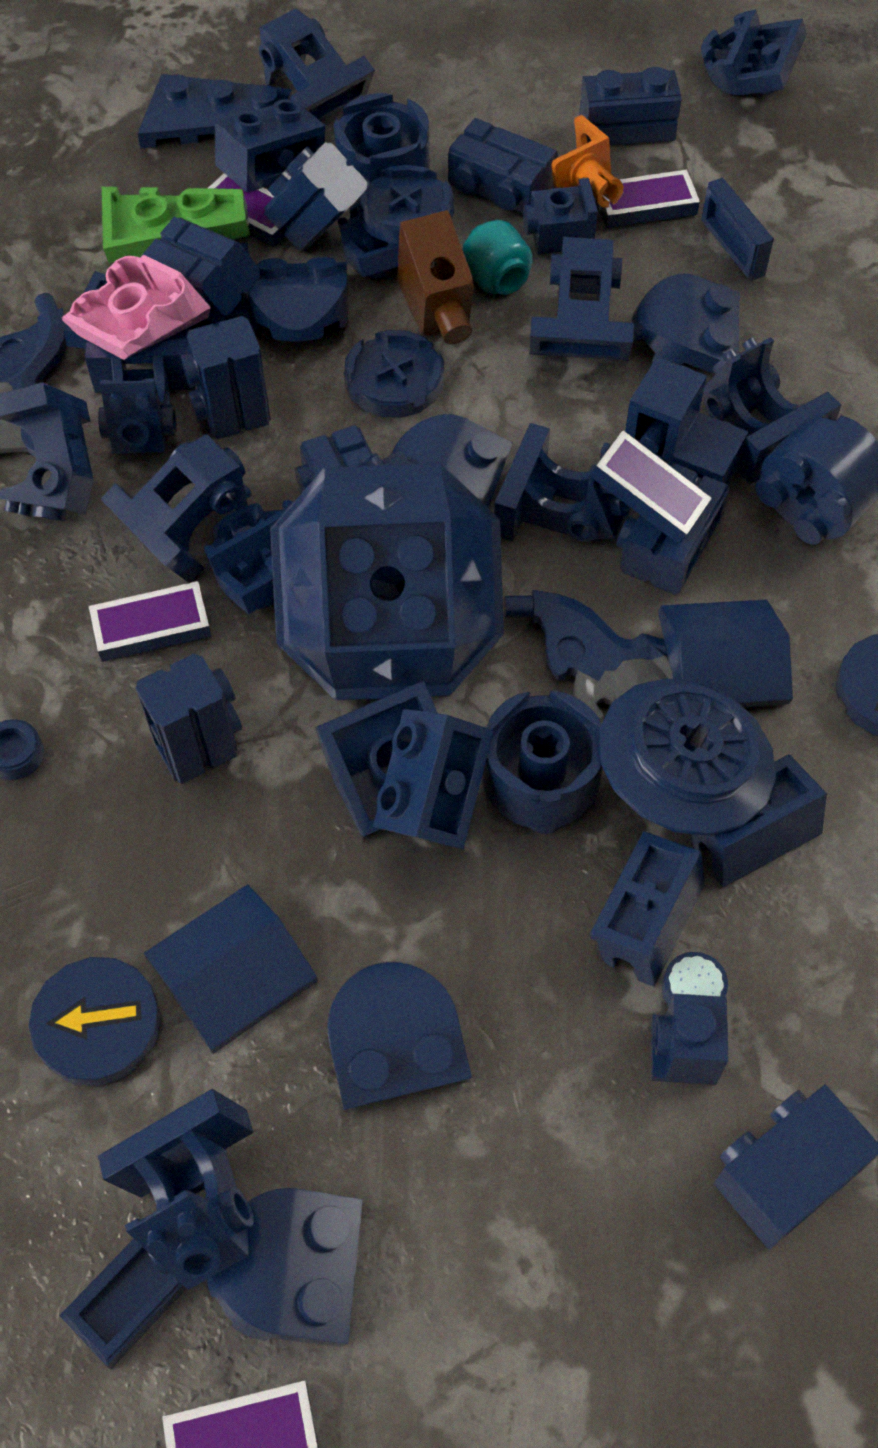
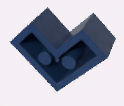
(668, 423)

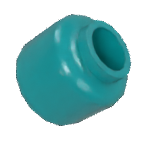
(497, 257)

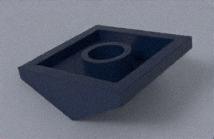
(730, 648)
(361, 747)
(231, 967)

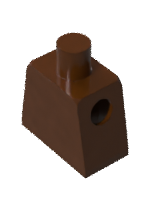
(437, 295)

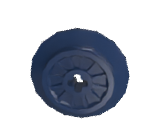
(682, 789)

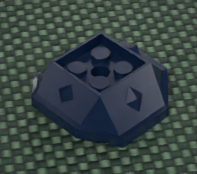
(373, 519)

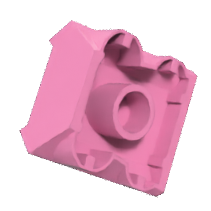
(136, 307)

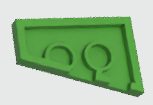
(137, 220)

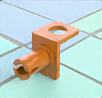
(588, 161)

